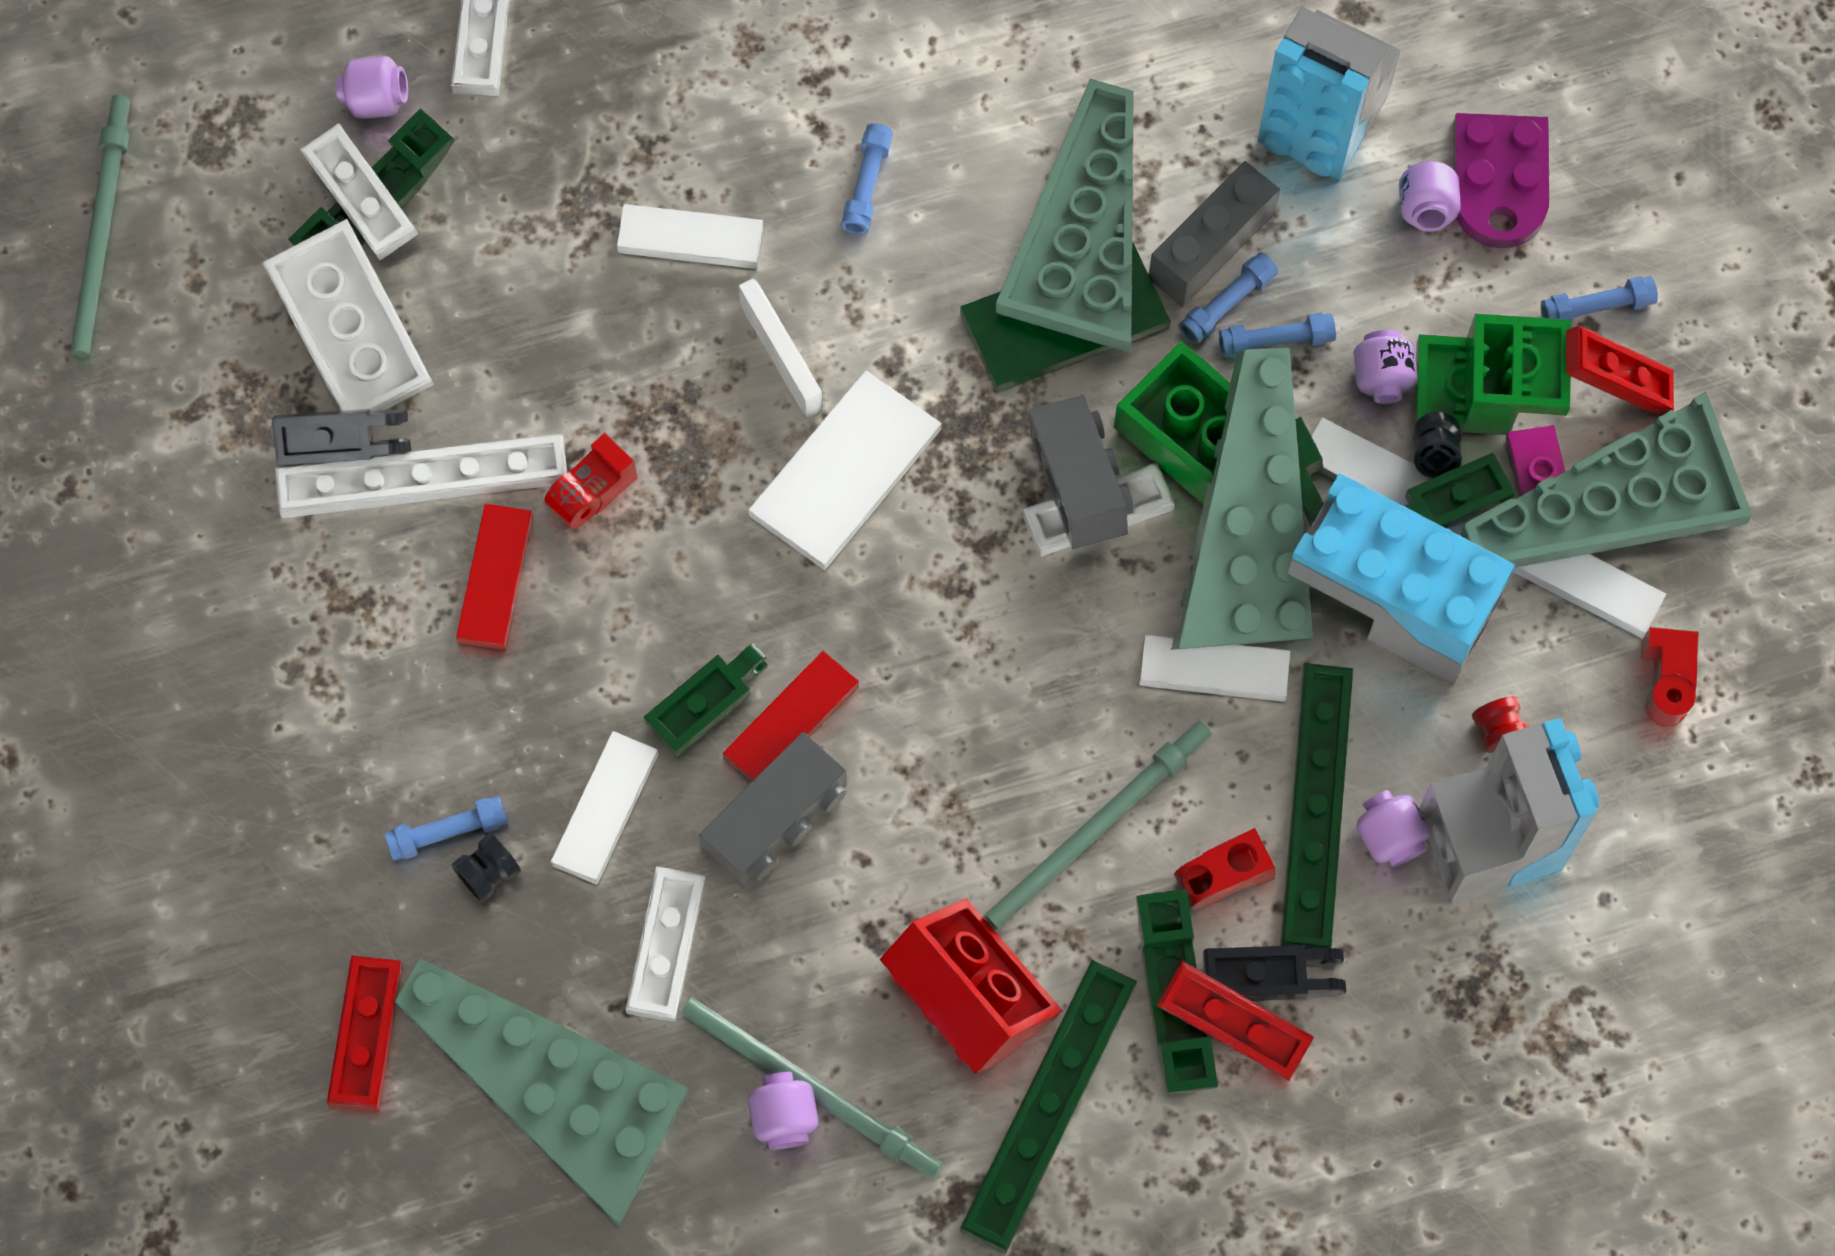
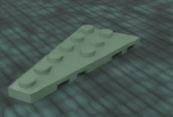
(1078, 245)
(1632, 492)
(1250, 518)
(569, 1095)

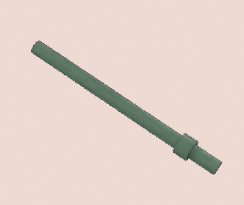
(114, 144)
(1167, 761)
(893, 1141)

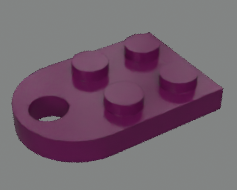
(1501, 172)

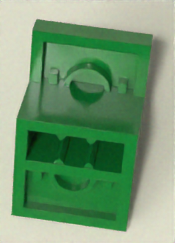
(1494, 372)

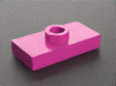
(1534, 456)

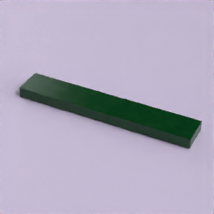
(1316, 806)
(1048, 1107)

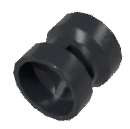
(1437, 444)
(495, 860)

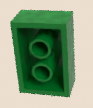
(1178, 417)

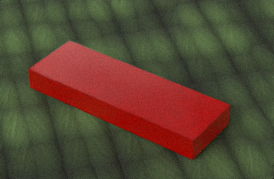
(1619, 371)
(494, 577)
(799, 708)
(1235, 1020)
(364, 1033)

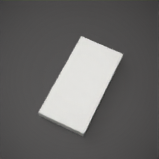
(347, 321)
(845, 470)

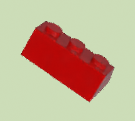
(969, 984)

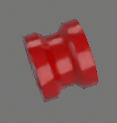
(1498, 719)

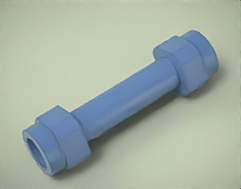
(859, 211)
(1254, 274)
(1637, 293)
(1317, 329)
(404, 841)

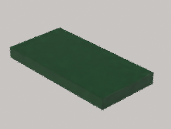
(1024, 351)

